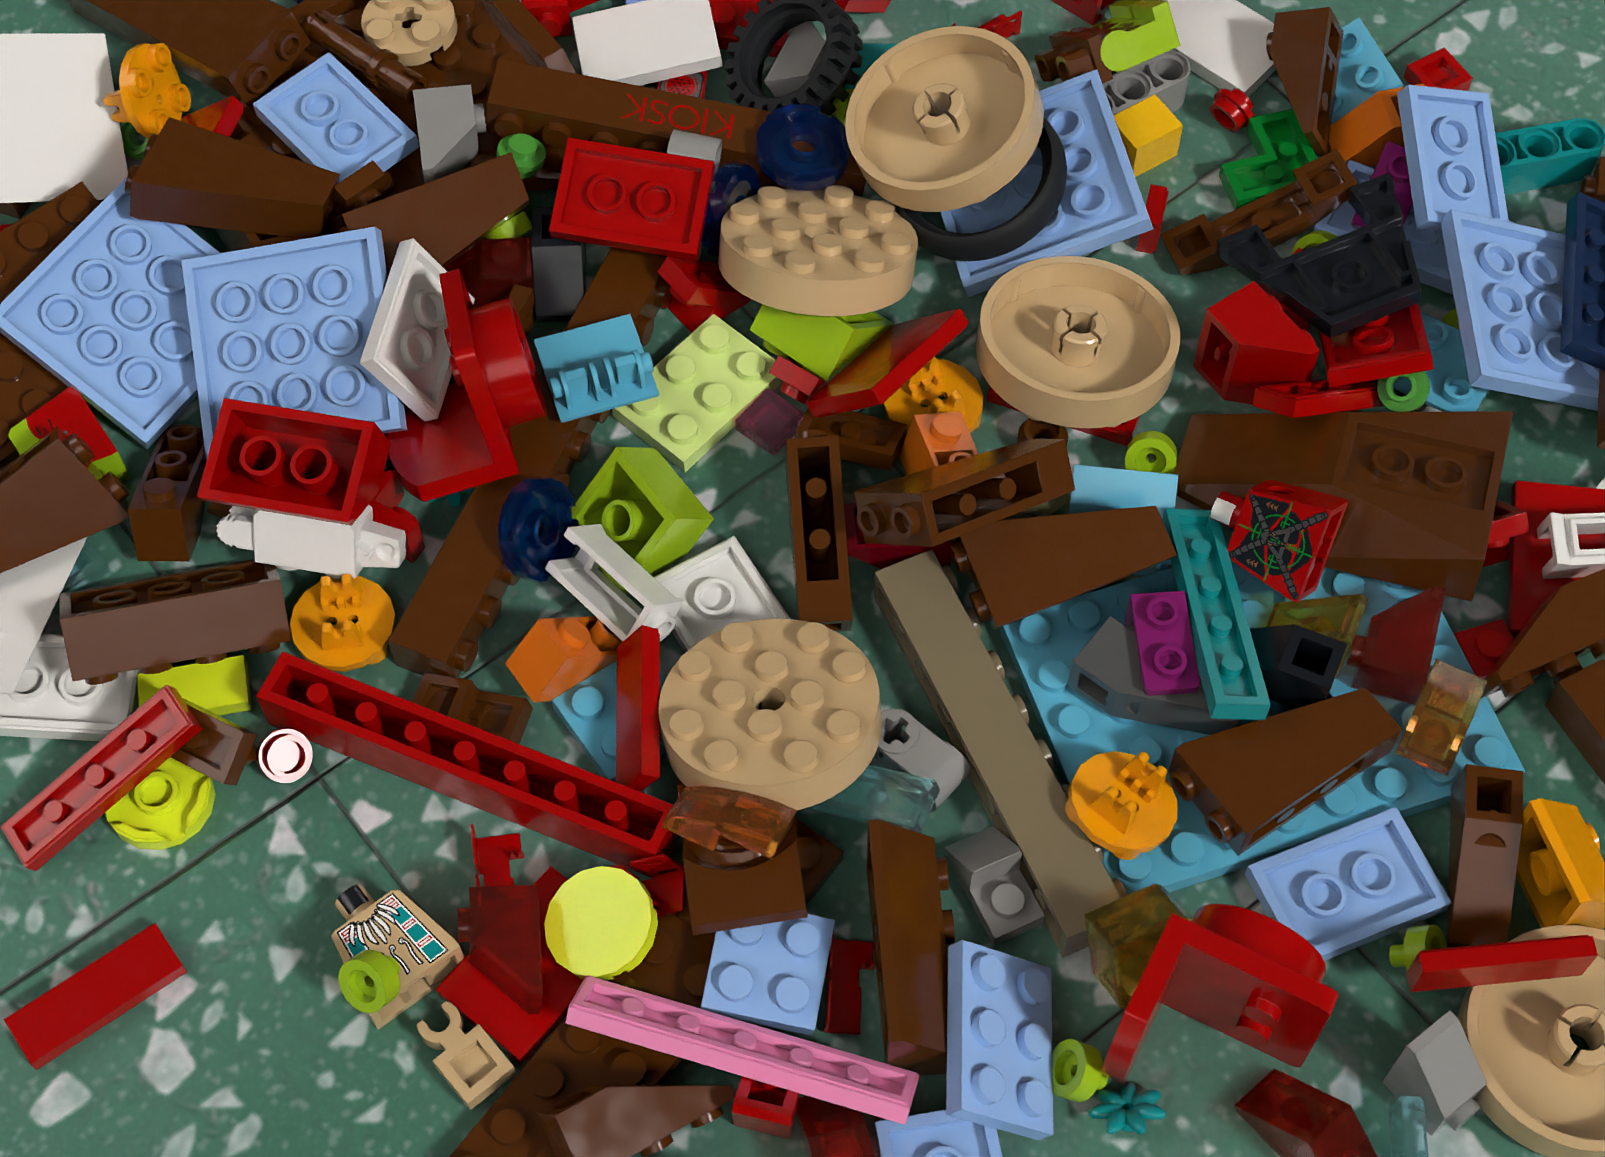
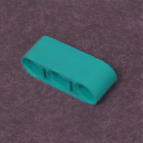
(1549, 154)

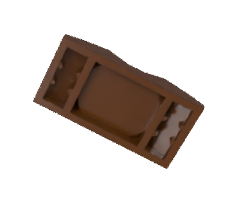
(741, 886)

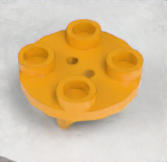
(148, 90)
(933, 381)
(346, 643)
(1122, 803)

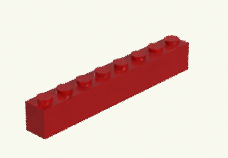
(466, 763)

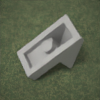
(994, 884)

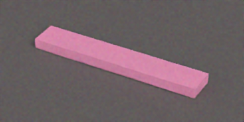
(743, 1049)

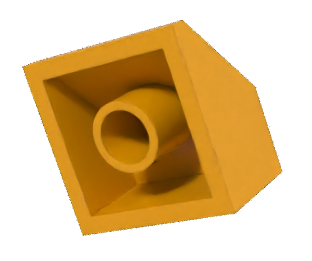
(1561, 866)

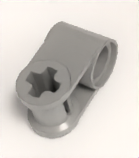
(919, 753)

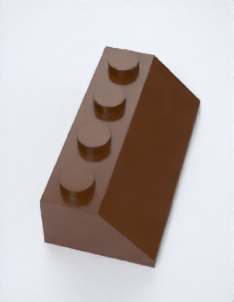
(173, 620)
(910, 945)

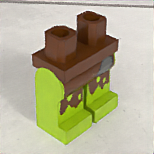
(1132, 36)

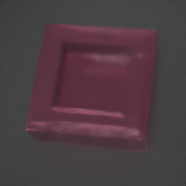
(769, 421)

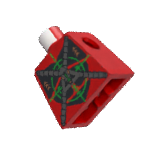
(1281, 534)

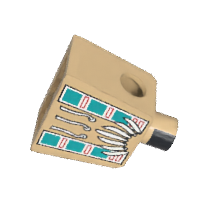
(397, 930)

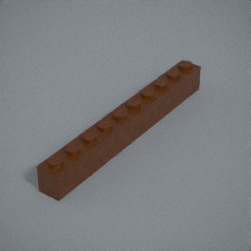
(469, 574)

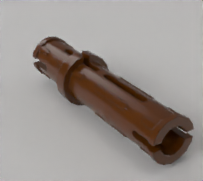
(378, 65)

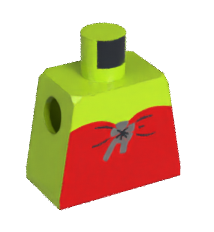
(72, 416)

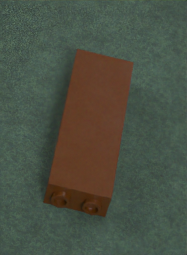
(221, 43)

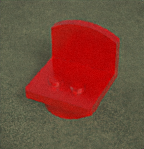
(491, 393)
(1234, 976)

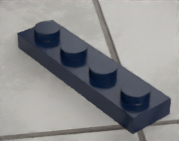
(1584, 281)

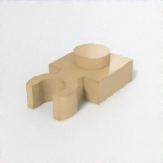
(469, 1061)

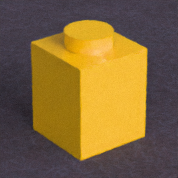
(1149, 134)

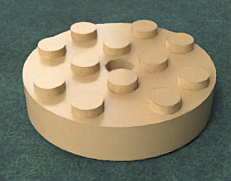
(904, 112)
(817, 251)
(1077, 341)
(772, 711)
(1527, 1049)

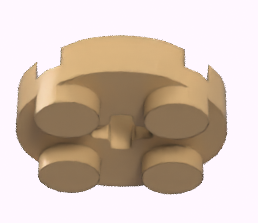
(413, 45)

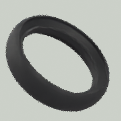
(1015, 231)

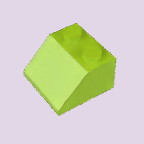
(818, 342)
(643, 509)

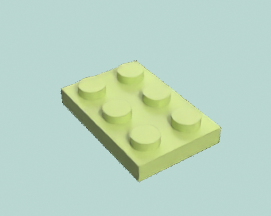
(700, 392)

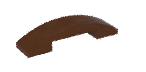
(1280, 215)

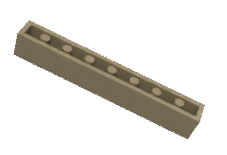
(992, 733)

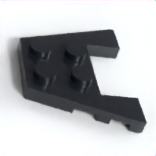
(1344, 278)

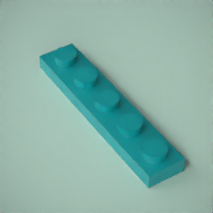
(1216, 616)

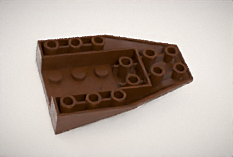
(1413, 481)

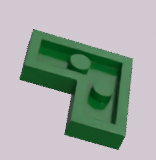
(1279, 149)

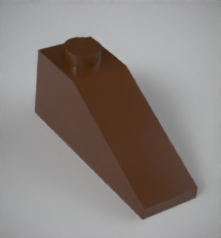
(1307, 58)

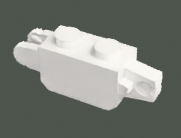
(314, 544)

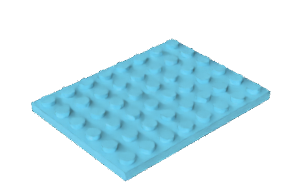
(1078, 729)

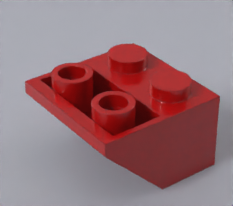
(1252, 344)

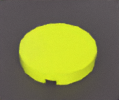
(164, 807)
(600, 923)

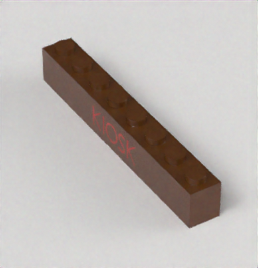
(571, 105)

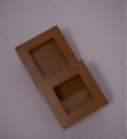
(462, 700)

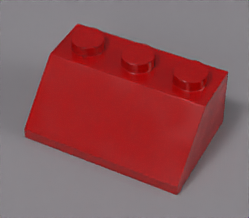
(293, 462)

